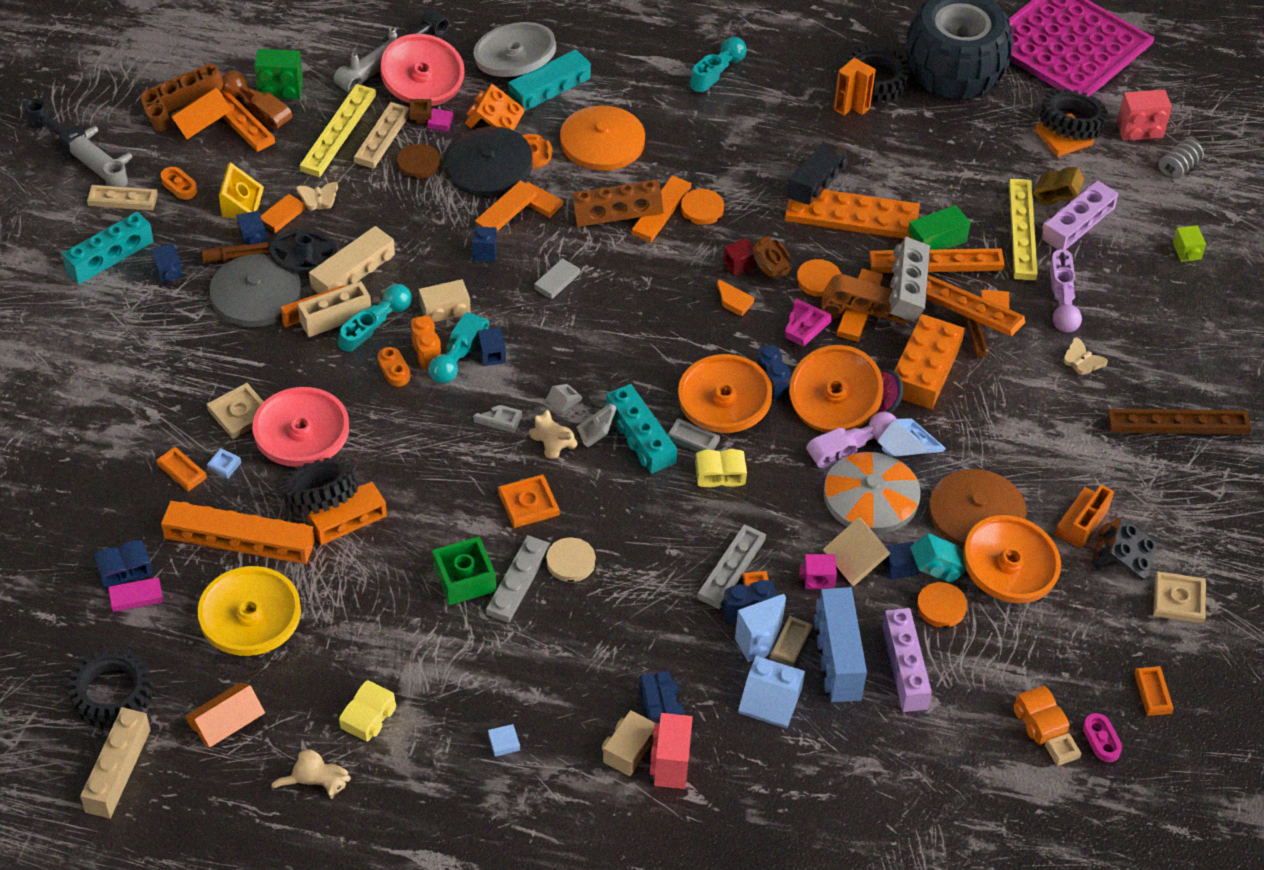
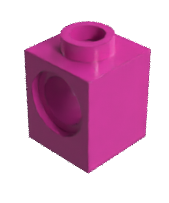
(819, 571)

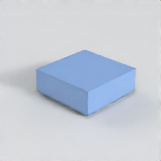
(224, 463)
(503, 740)

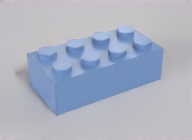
(840, 645)

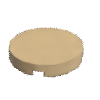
(570, 559)

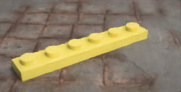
(337, 130)
(1022, 229)

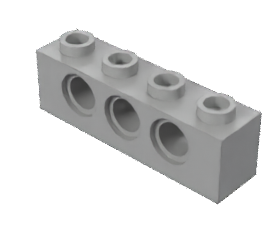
(909, 279)

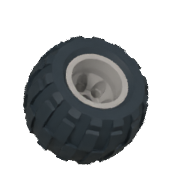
(959, 46)

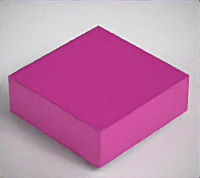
(440, 120)

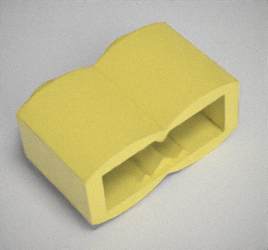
(720, 468)
(367, 711)

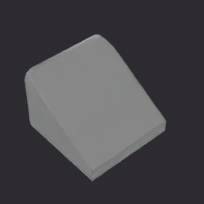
(563, 397)

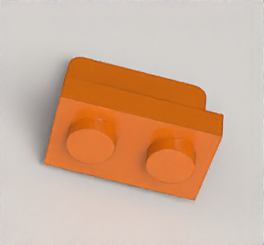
(495, 109)

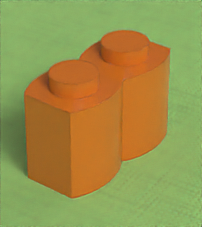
(425, 340)
(1041, 714)

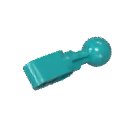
(708, 69)
(395, 299)
(462, 340)

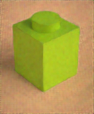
(1189, 243)

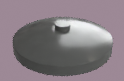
(253, 290)

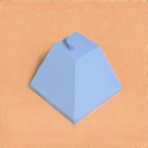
(908, 438)

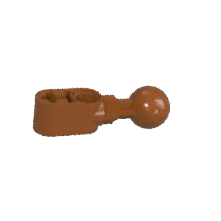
(263, 106)

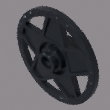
(301, 250)

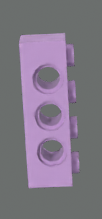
(1079, 215)
(906, 660)

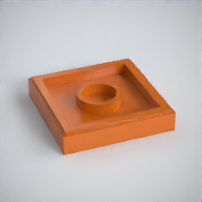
(1059, 144)
(528, 501)

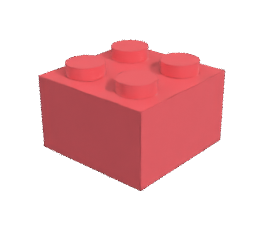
(1144, 115)
(671, 750)

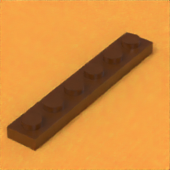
(1178, 421)

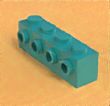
(641, 429)

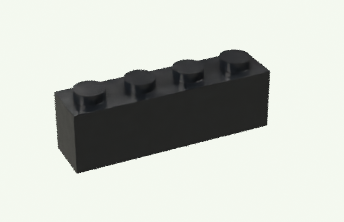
(816, 173)

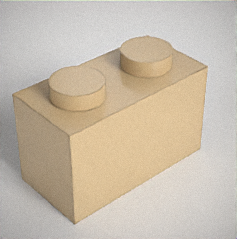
(445, 300)
(628, 743)

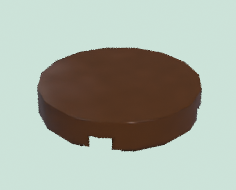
(418, 161)
(772, 257)

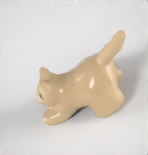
(552, 435)
(312, 770)

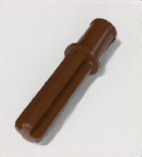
(233, 252)
(976, 337)

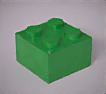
(279, 73)
(464, 570)

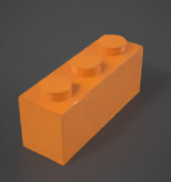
(357, 512)

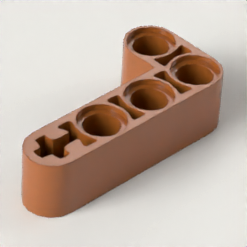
(179, 92)
(858, 295)

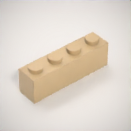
(353, 261)
(115, 763)

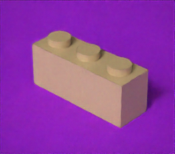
(333, 308)

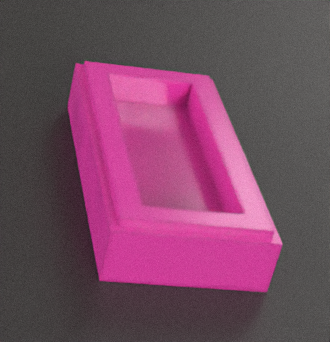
(135, 594)

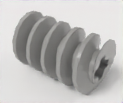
(1181, 158)

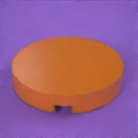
(540, 149)
(702, 206)
(815, 275)
(942, 604)

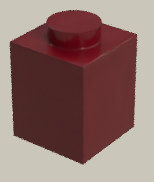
(739, 257)

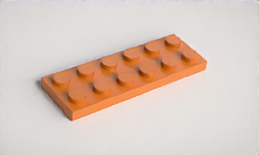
(855, 213)

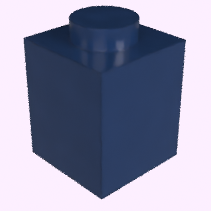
(251, 228)
(484, 243)
(167, 262)
(492, 346)
(900, 561)

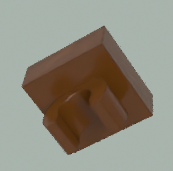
(421, 110)

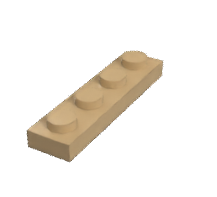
(382, 135)

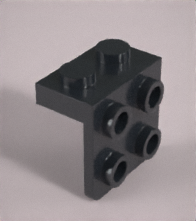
(1126, 545)

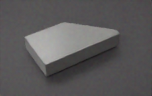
(500, 418)
(597, 425)

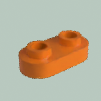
(178, 183)
(391, 362)

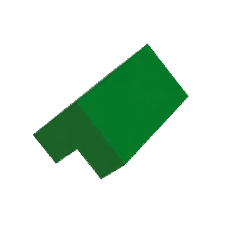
(941, 229)

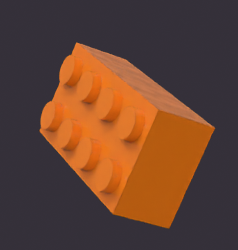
(928, 360)

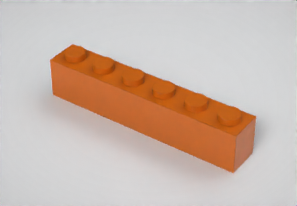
(238, 532)

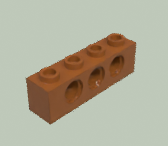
(617, 203)

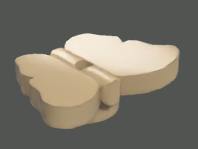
(318, 198)
(1081, 360)

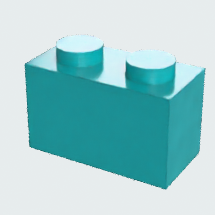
(938, 558)

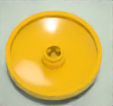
(249, 611)

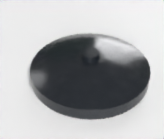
(489, 161)

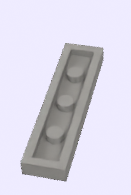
(731, 565)
(518, 579)

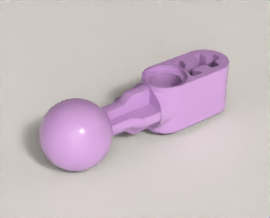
(1066, 317)
(841, 443)

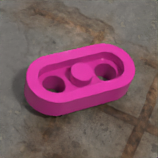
(1103, 739)

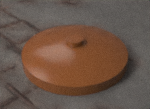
(970, 497)

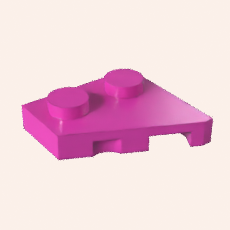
(805, 322)

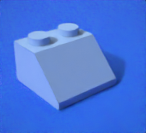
(759, 627)
(771, 692)

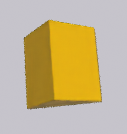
(238, 193)

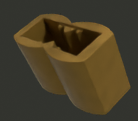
(1059, 185)

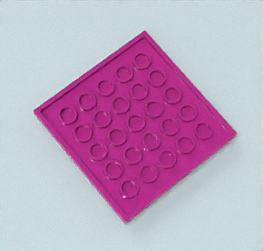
(1074, 43)

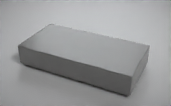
(557, 278)
(692, 436)

